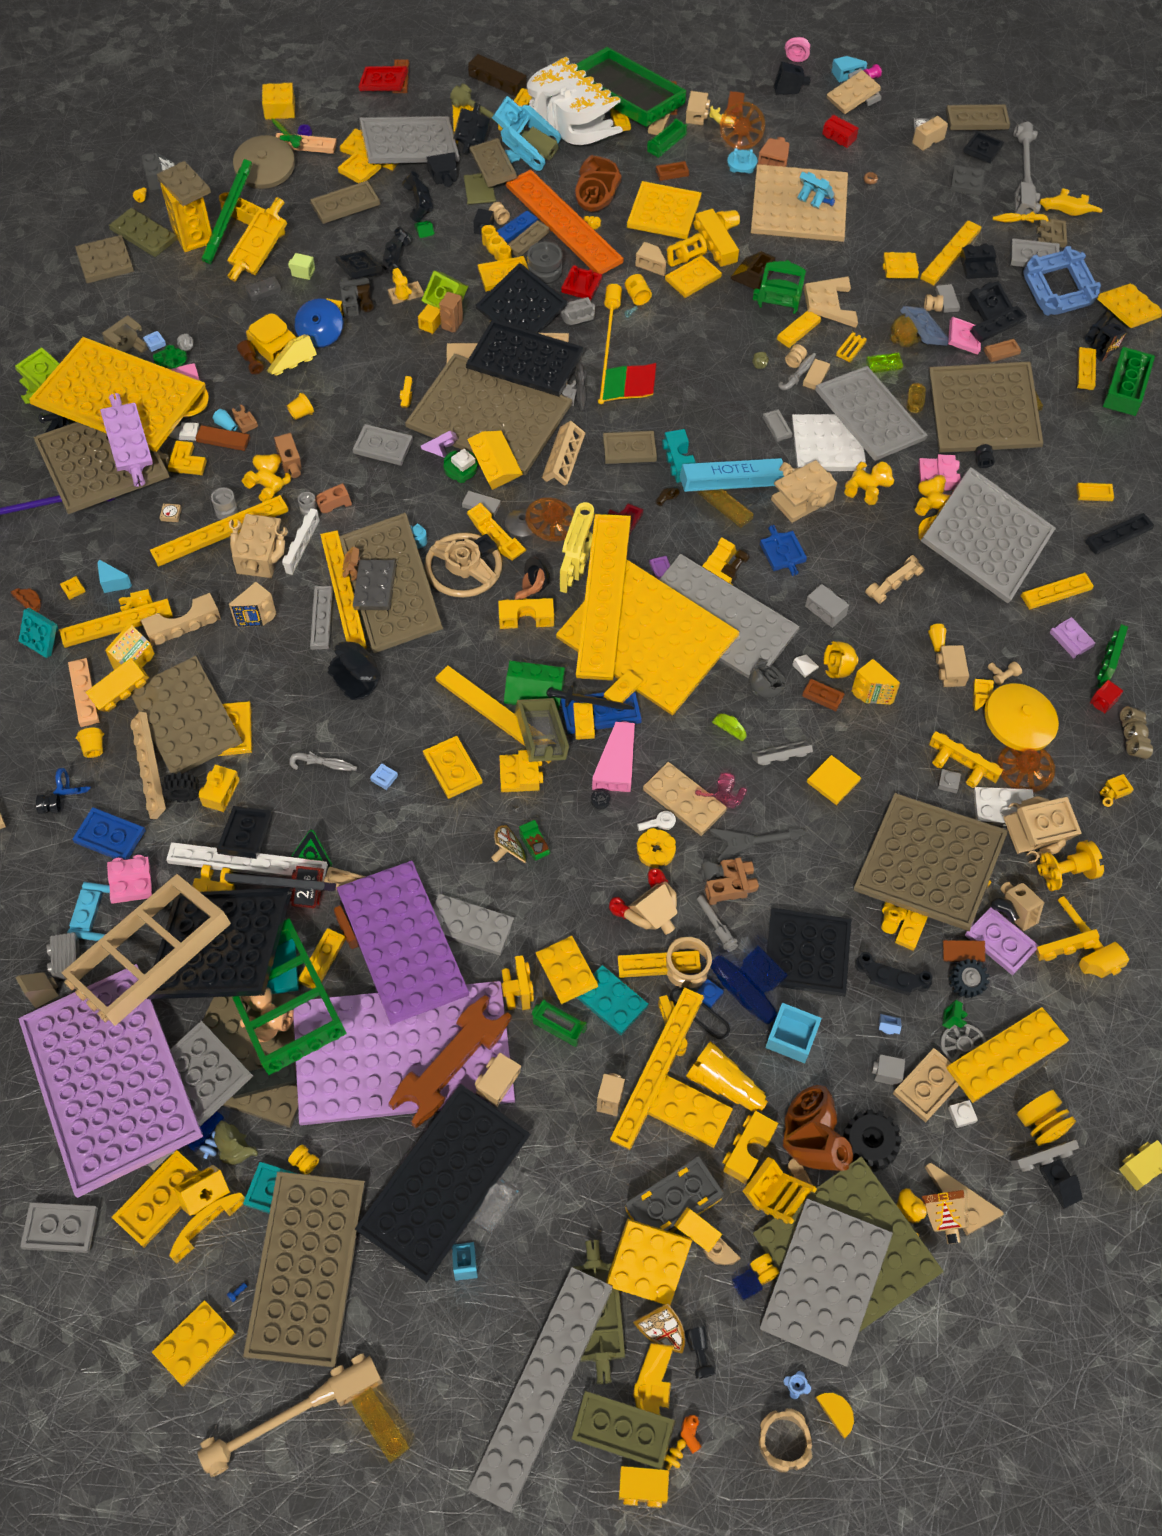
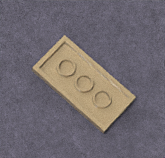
(678, 795)

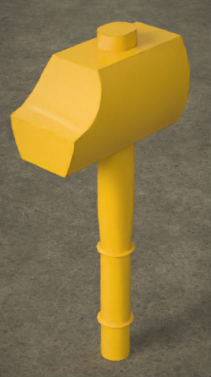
(1104, 959)

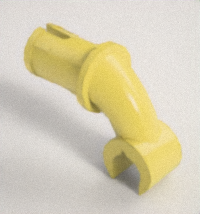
(715, 114)

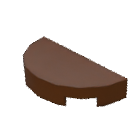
(27, 598)

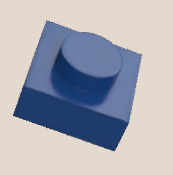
(710, 992)

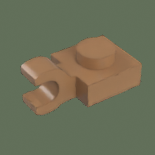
(351, 560)

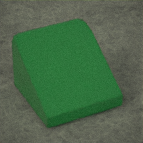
(424, 229)

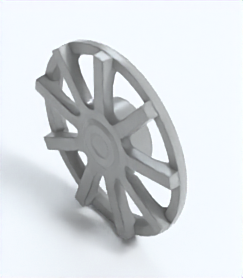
(962, 1044)

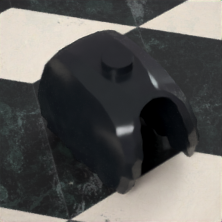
(354, 670)

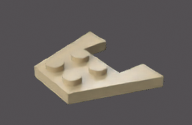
(823, 300)

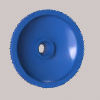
(328, 326)

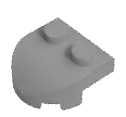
(578, 311)

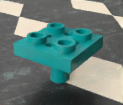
(41, 630)

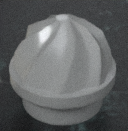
(185, 342)

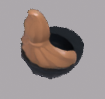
(535, 579)

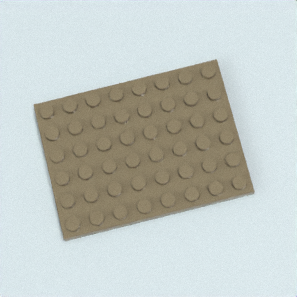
(478, 402)

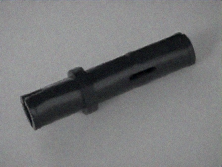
(1095, 328)

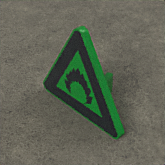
(311, 849)

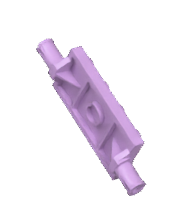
(126, 438)

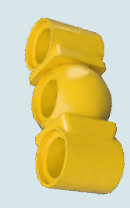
(494, 243)

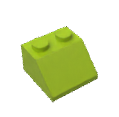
(439, 285)

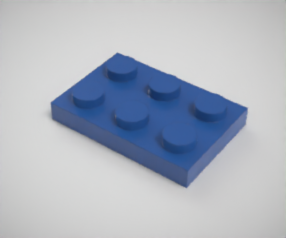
(108, 834)

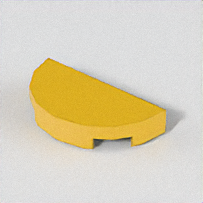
(838, 1411)

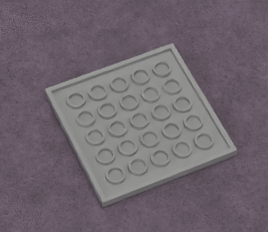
(988, 535)

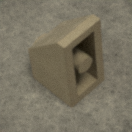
(38, 988)

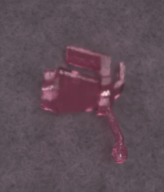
(724, 787)

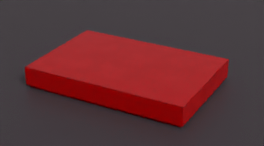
(383, 78)

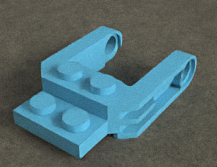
(512, 120)

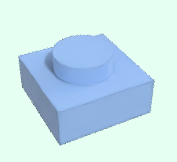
(154, 341)
(384, 776)
(889, 1024)

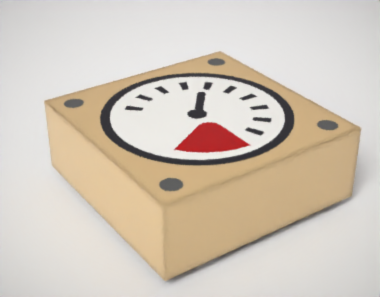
(170, 512)

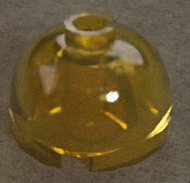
(904, 331)

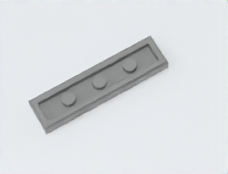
(321, 617)

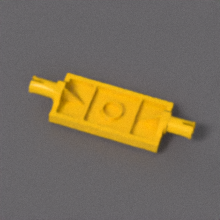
(257, 241)

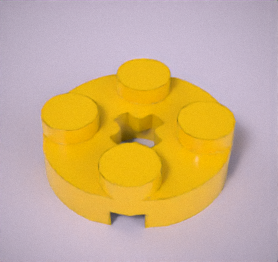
(652, 838)

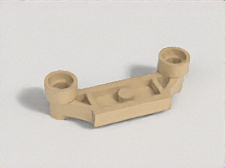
(910, 567)

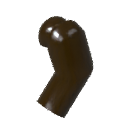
(667, 494)

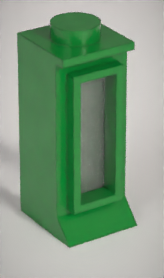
(558, 1023)

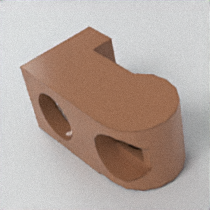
(333, 498)

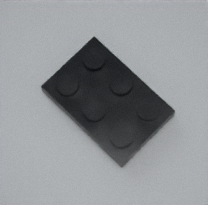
(358, 264)
(244, 832)

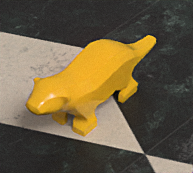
(1069, 204)

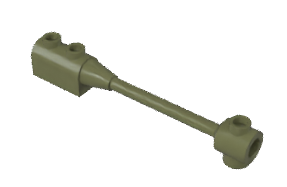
(541, 142)

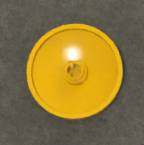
(1021, 717)

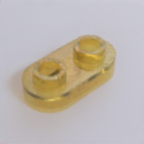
(916, 398)

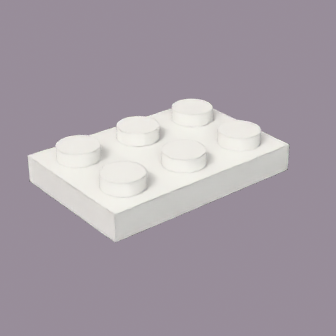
(993, 803)

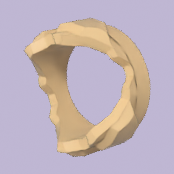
(680, 979)
(798, 1419)

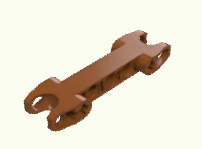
(427, 1088)

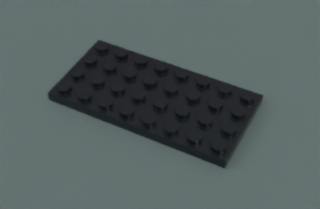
(442, 1183)

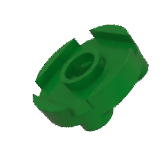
(455, 473)

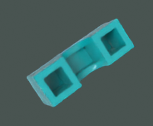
(676, 444)

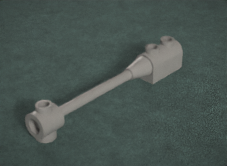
(1026, 195)

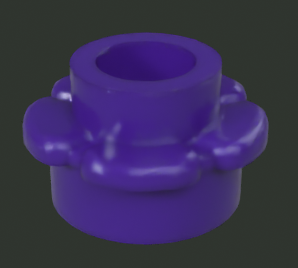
(304, 130)

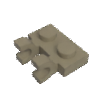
(1056, 234)

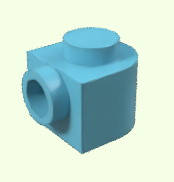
(419, 535)

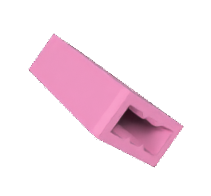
(615, 764)

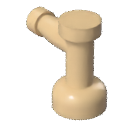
(1013, 669)

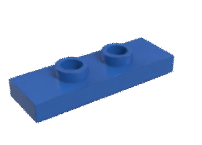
(517, 226)

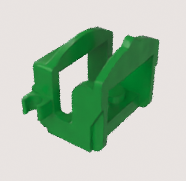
(781, 291)

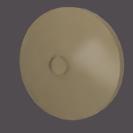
(270, 159)

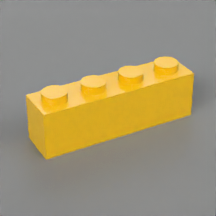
(716, 237)

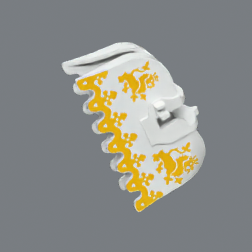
(572, 103)

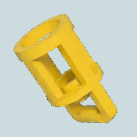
(682, 251)

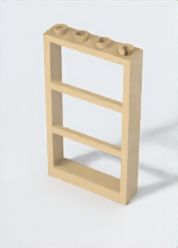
(162, 970)

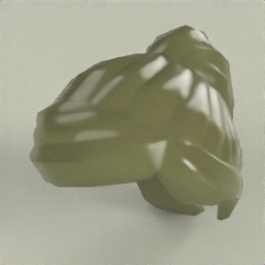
(232, 1144)

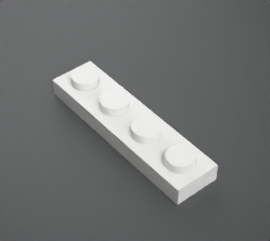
(301, 541)

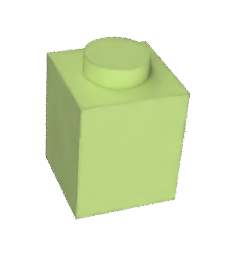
(302, 266)

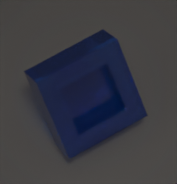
(747, 1284)

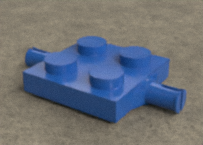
(783, 550)

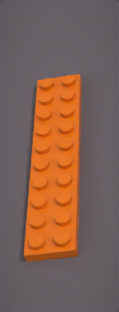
(564, 222)

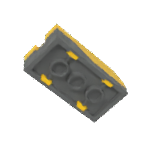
(667, 1199)

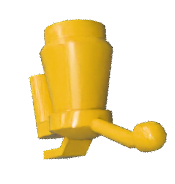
(401, 290)

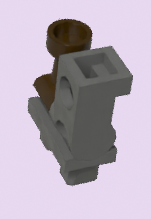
(355, 290)

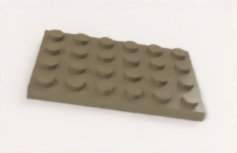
(185, 716)

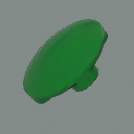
(170, 357)

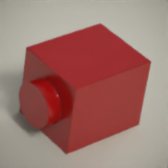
(1106, 696)

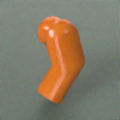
(688, 1433)

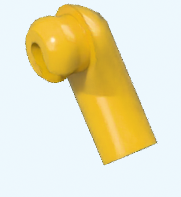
(1108, 796)

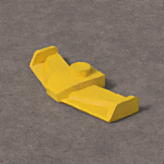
(649, 1389)

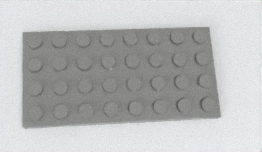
(761, 629)

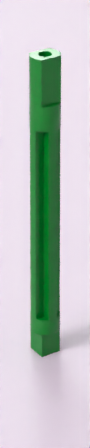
(226, 212)

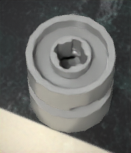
(224, 502)

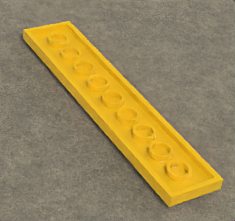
(603, 597)

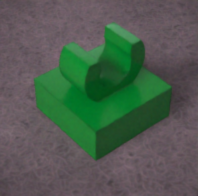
(954, 1015)

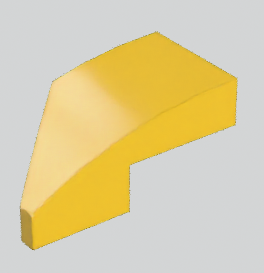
(981, 692)

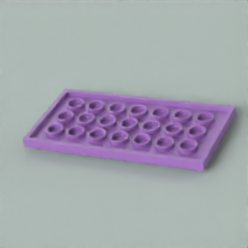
(402, 942)

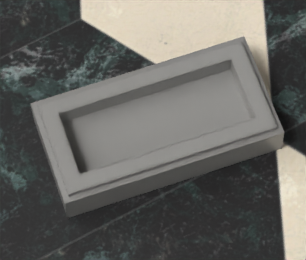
(950, 301)
(777, 425)
(473, 499)

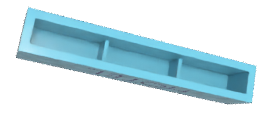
(730, 474)

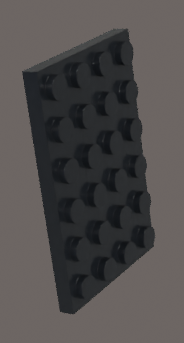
(525, 357)

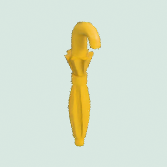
(1012, 217)

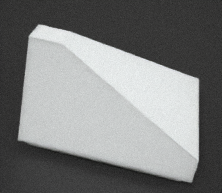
(805, 665)

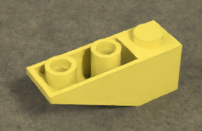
(295, 351)

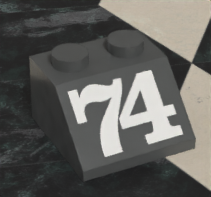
(154, 164)

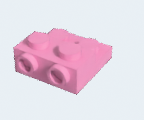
(943, 465)
(129, 879)

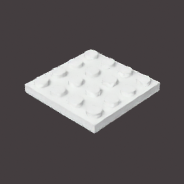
(827, 441)

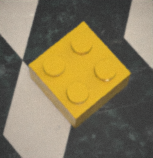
(278, 101)

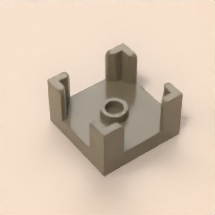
(124, 336)

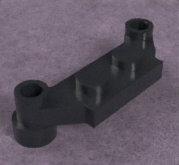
(421, 196)
(393, 249)
(892, 978)

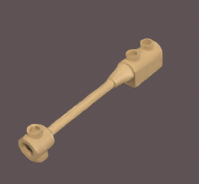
(343, 1386)

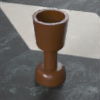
(248, 353)

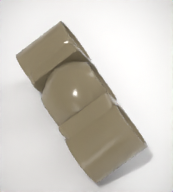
(1136, 732)

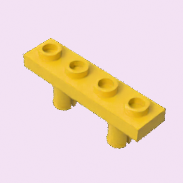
(974, 761)

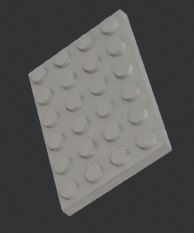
(406, 138)
(871, 413)
(208, 1073)
(826, 1282)

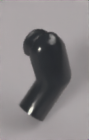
(1005, 906)

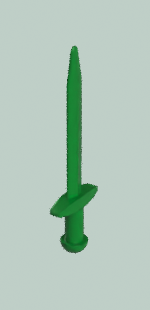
(294, 139)

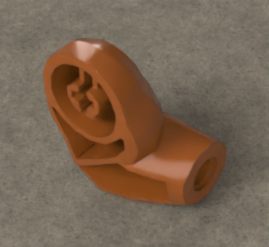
(597, 183)
(811, 1132)

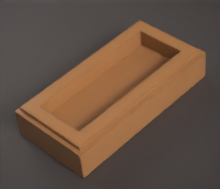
(1002, 350)

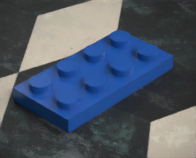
(603, 716)

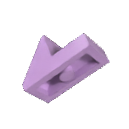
(437, 445)

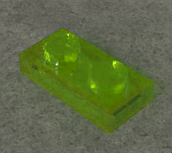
(884, 362)

